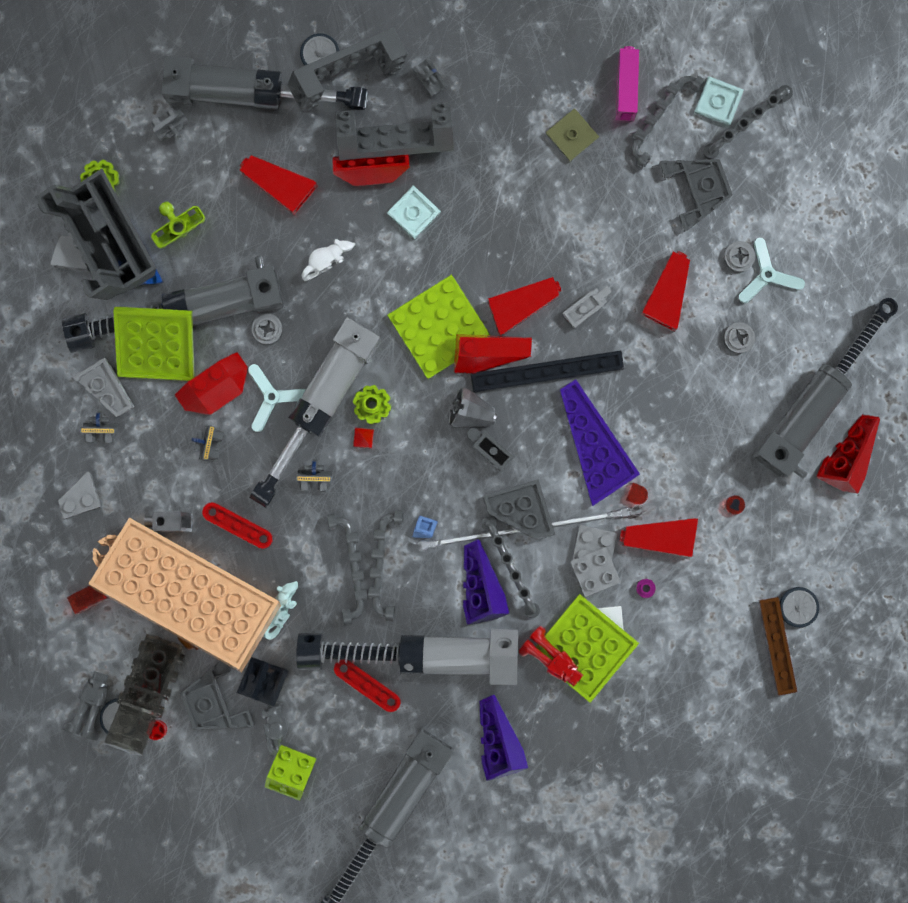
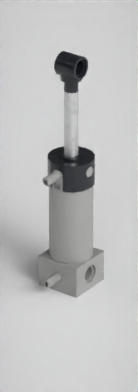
(315, 408)

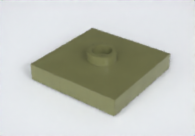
(572, 135)

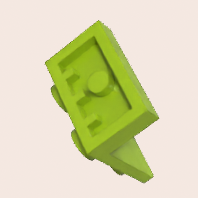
(290, 772)

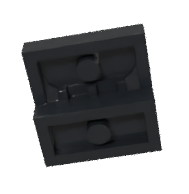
(262, 682)

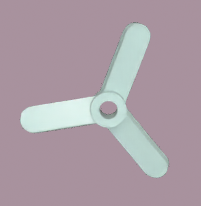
(765, 266)
(267, 389)

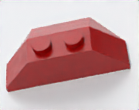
(370, 170)
(214, 386)

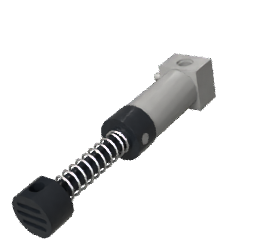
(424, 654)

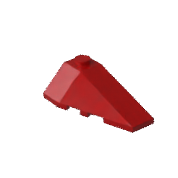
(484, 352)
(850, 461)

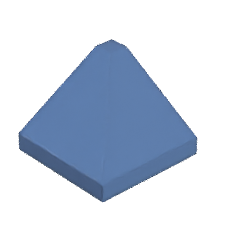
(424, 528)

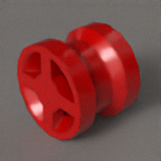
(156, 734)

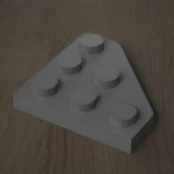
(522, 509)

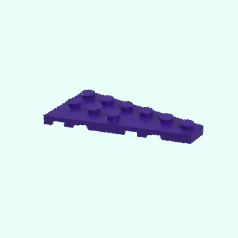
(599, 452)

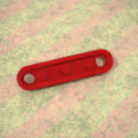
(237, 525)
(367, 685)

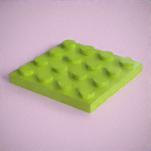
(431, 324)
(154, 343)
(593, 644)

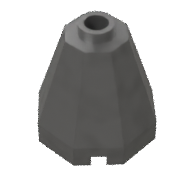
(470, 411)

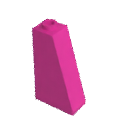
(627, 84)

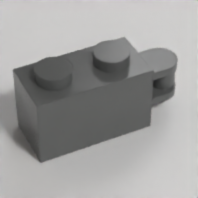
(490, 449)

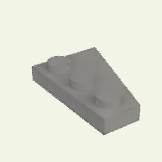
(106, 387)

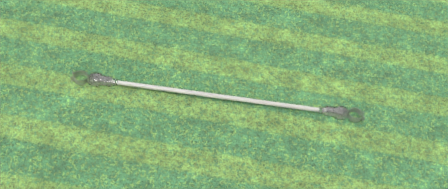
(424, 545)

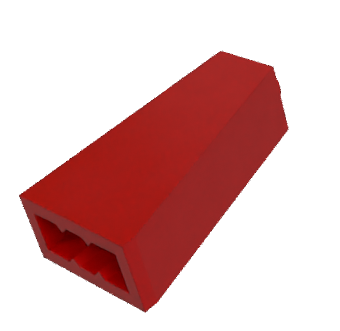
(279, 183)
(668, 294)
(520, 304)
(664, 537)

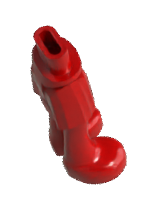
(560, 667)

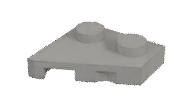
(80, 497)

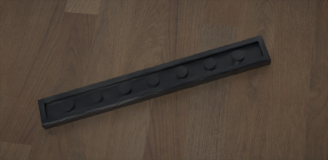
(547, 371)

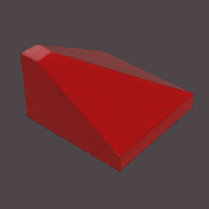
(363, 438)

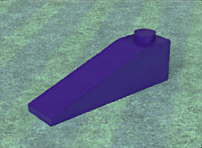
(484, 593)
(502, 748)

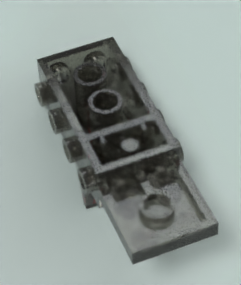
(145, 694)

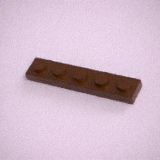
(777, 646)

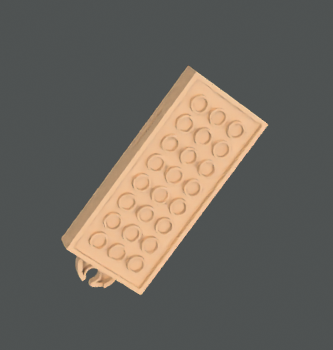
(183, 593)

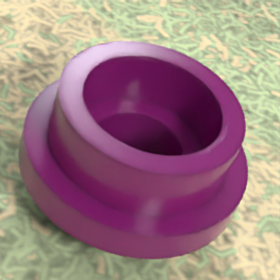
(639, 588)

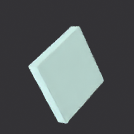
(719, 101)
(414, 212)

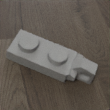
(586, 306)

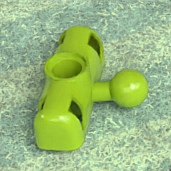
(189, 223)

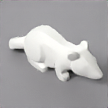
(322, 258)

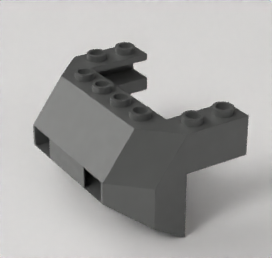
(101, 234)

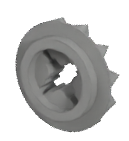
(745, 249)
(263, 320)
(742, 329)

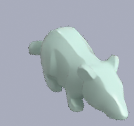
(284, 597)

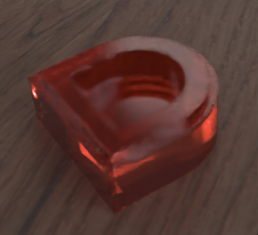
(637, 494)

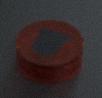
(735, 505)

